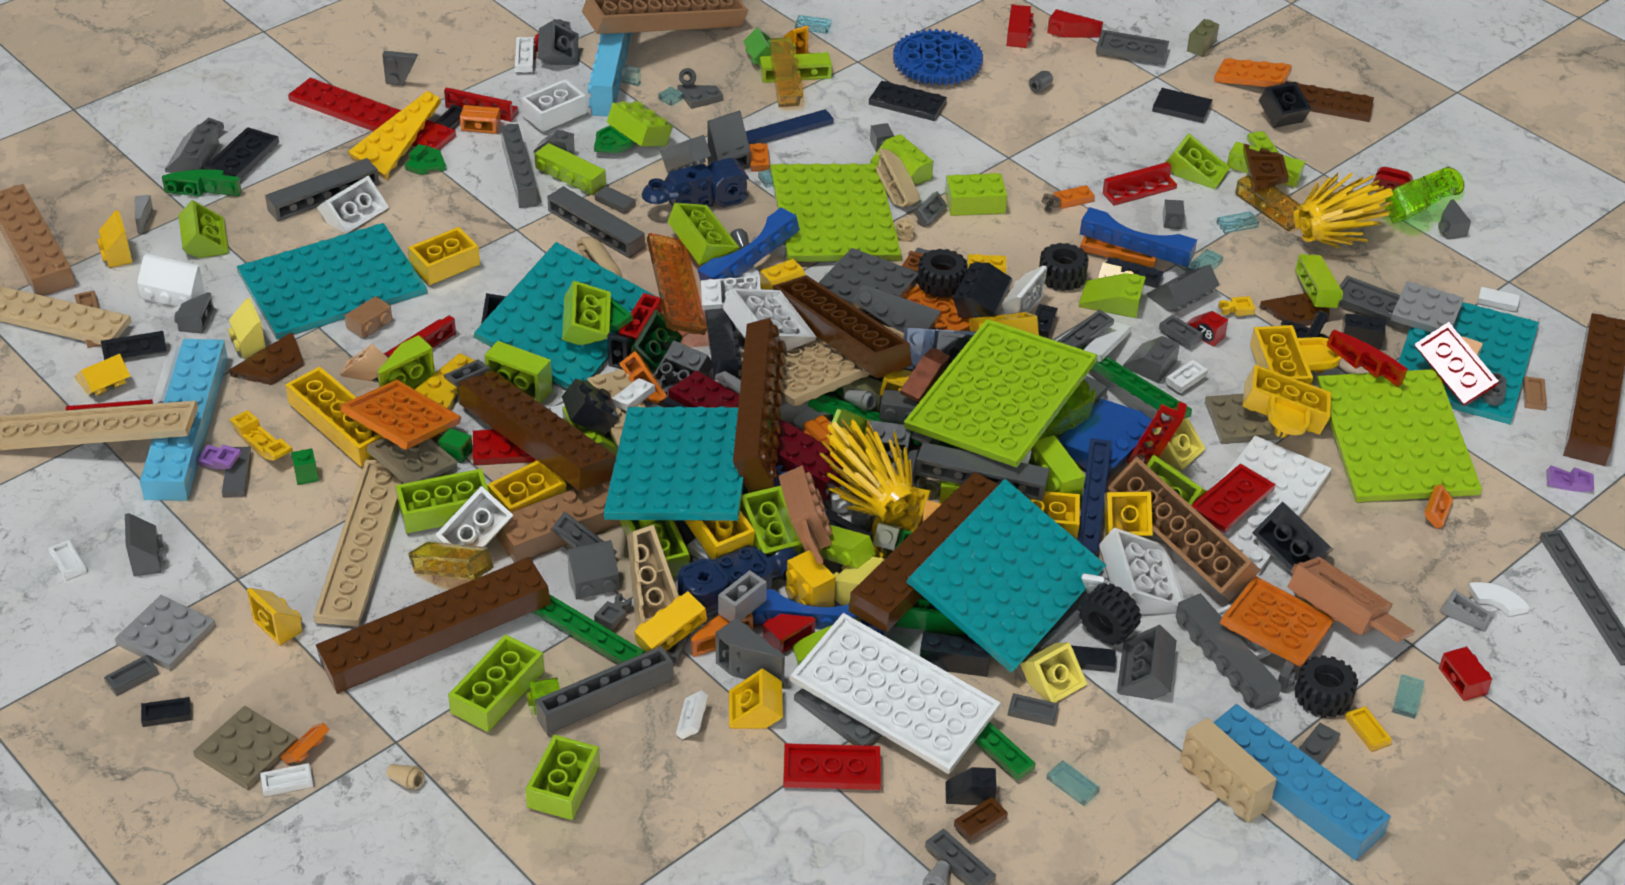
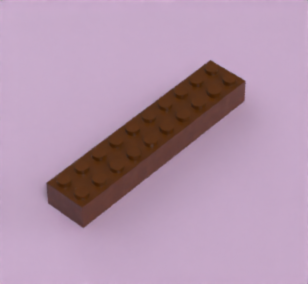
(847, 328)
(1597, 391)
(759, 405)
(537, 430)
(885, 593)
(433, 624)

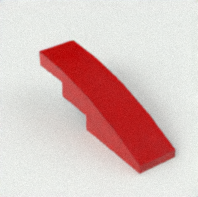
(1370, 358)

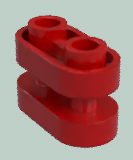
(1391, 177)

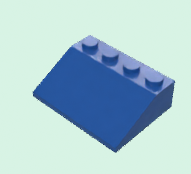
(1107, 422)

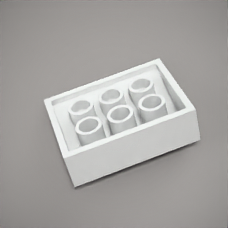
(752, 305)
(1142, 570)

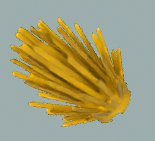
(1328, 213)
(869, 468)

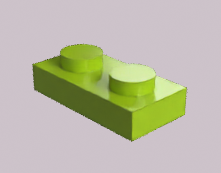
(1261, 140)

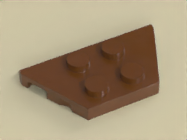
(1265, 168)
(1294, 308)
(271, 362)

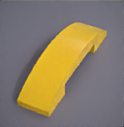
(258, 438)

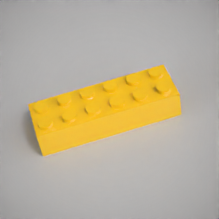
(320, 401)

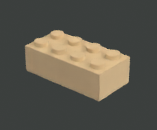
(1228, 770)

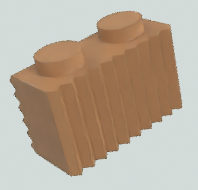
(368, 317)

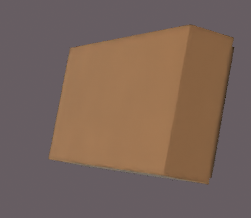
(1534, 393)

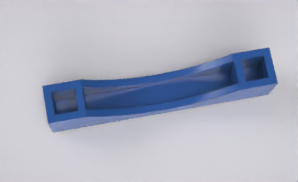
(778, 229)
(1171, 248)
(825, 616)

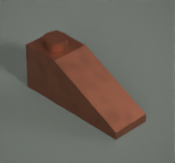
(925, 374)

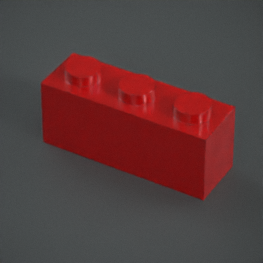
(1019, 26)

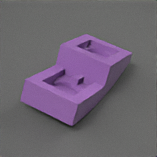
(218, 458)
(1576, 480)

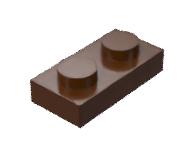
(980, 819)

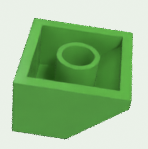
(757, 45)

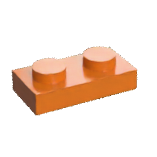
(759, 157)
(1075, 196)
(1438, 506)
(299, 749)

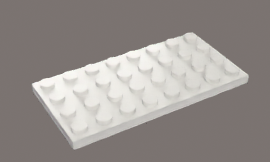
(1296, 485)
(895, 692)

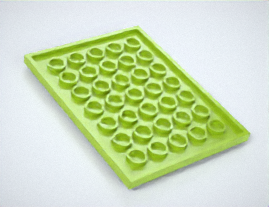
(835, 211)
(1001, 392)
(1399, 437)

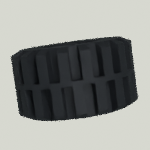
(1065, 266)
(941, 272)
(1109, 614)
(1326, 686)

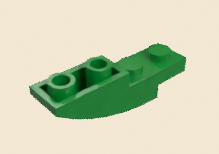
(199, 181)

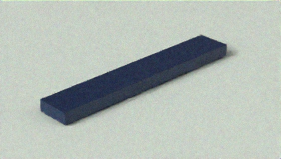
(789, 127)
(1093, 494)

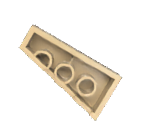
(650, 574)

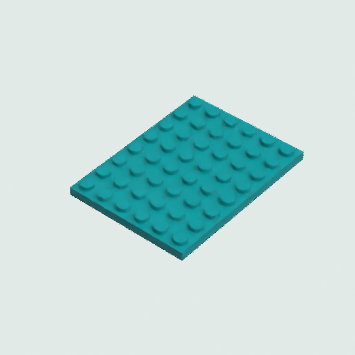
(329, 279)
(535, 308)
(1504, 350)
(676, 466)
(1006, 575)

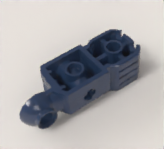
(700, 184)
(709, 578)

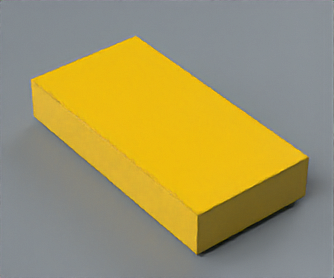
(1368, 728)

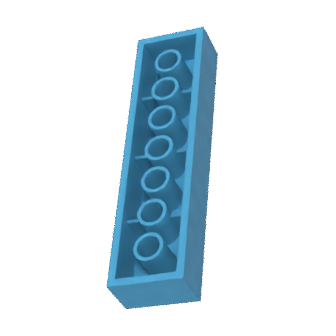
(1307, 787)

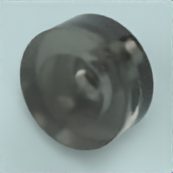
(1051, 201)

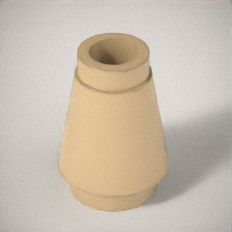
(406, 775)

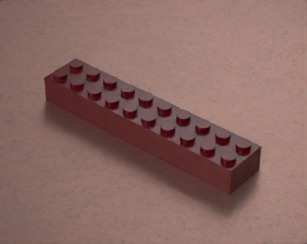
(795, 446)

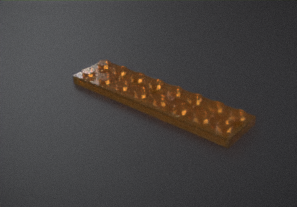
(676, 284)

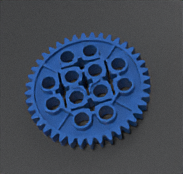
(943, 57)

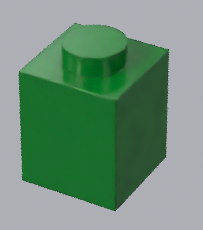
(456, 444)
(304, 466)

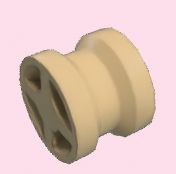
(905, 229)

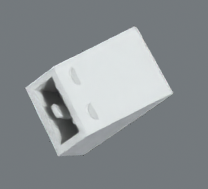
(716, 290)

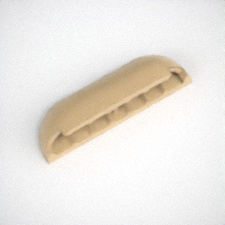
(896, 179)
(596, 252)

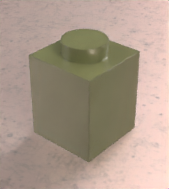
(887, 535)

